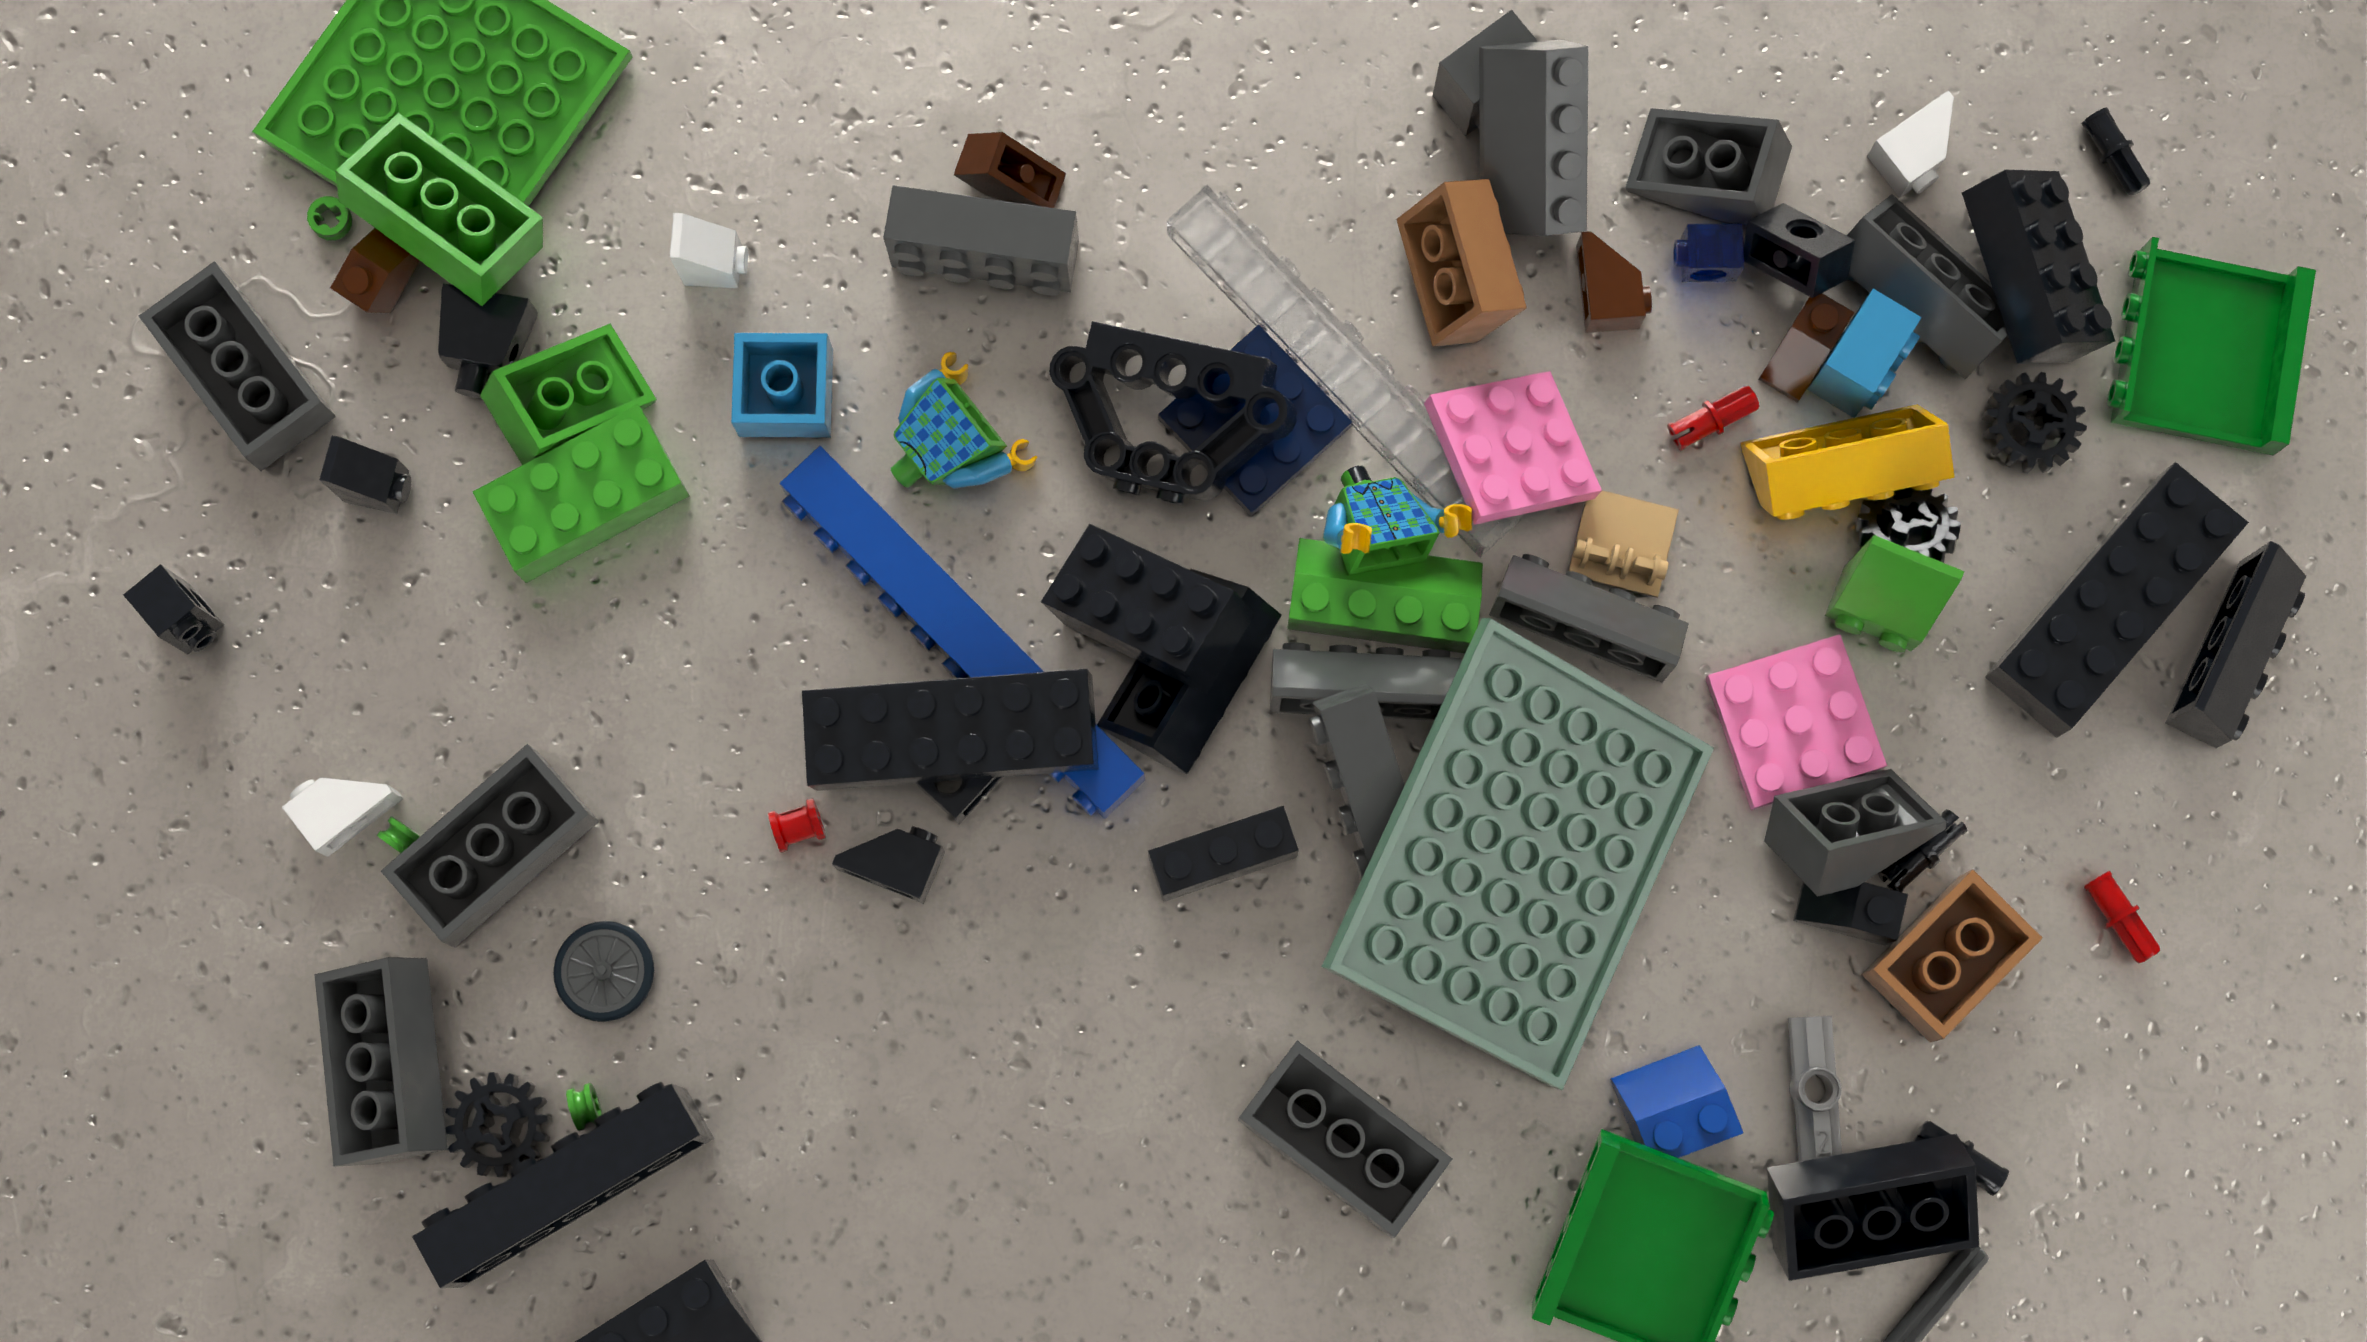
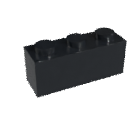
(1223, 853)

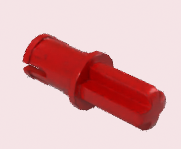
(1714, 416)
(2123, 917)

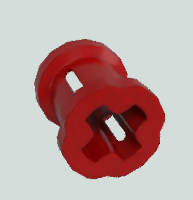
(796, 825)

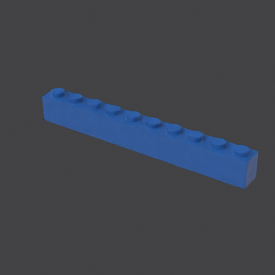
(933, 604)

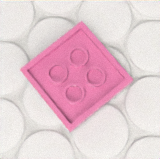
(1512, 447)
(1795, 720)

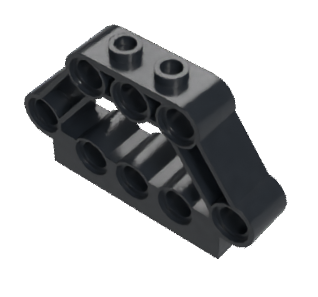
(1223, 452)

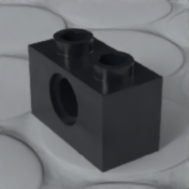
(1798, 250)

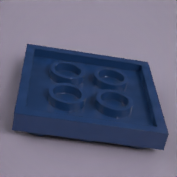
(1281, 460)

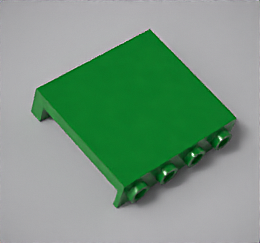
(2211, 350)
(1651, 1247)

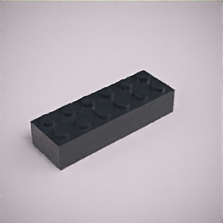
(2116, 600)
(950, 729)
(561, 1187)

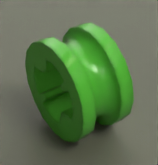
(324, 231)
(398, 835)
(583, 1106)

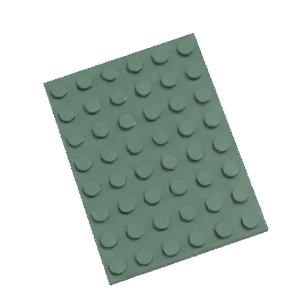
(1519, 855)

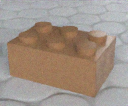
(1461, 262)
(1952, 956)

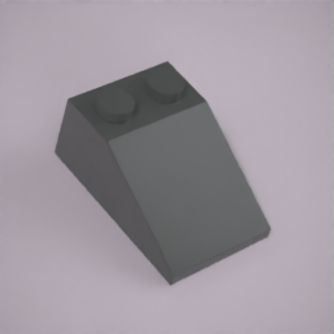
(1711, 163)
(1849, 829)

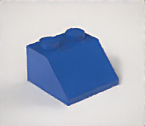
(1677, 1104)

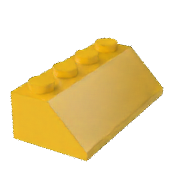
(1849, 461)

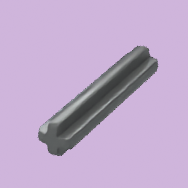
(1939, 1296)

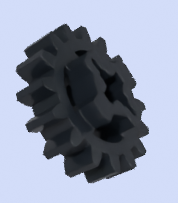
(2050, 410)
(1912, 521)
(487, 1106)

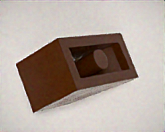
(1008, 170)
(375, 273)
(1610, 288)
(1806, 346)

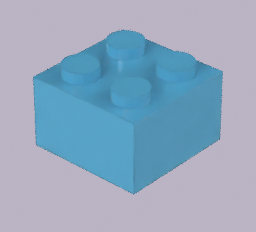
(1867, 355)
(782, 385)

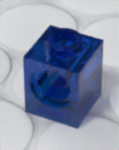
(1710, 253)

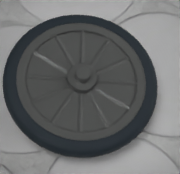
(603, 971)

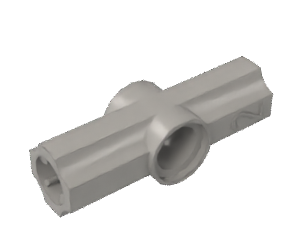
(1814, 1055)

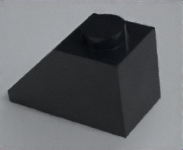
(365, 476)
(896, 862)
(1858, 912)

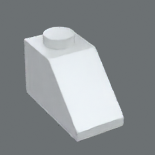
(1915, 148)
(706, 253)
(337, 810)

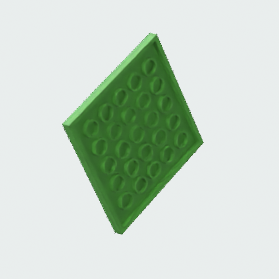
(482, 77)

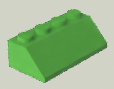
(1408, 604)

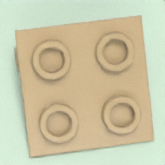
(1624, 542)

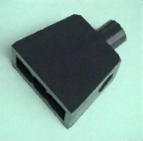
(481, 337)

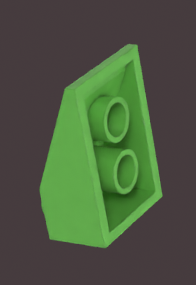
(564, 392)
(1892, 594)

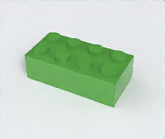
(440, 209)
(580, 494)

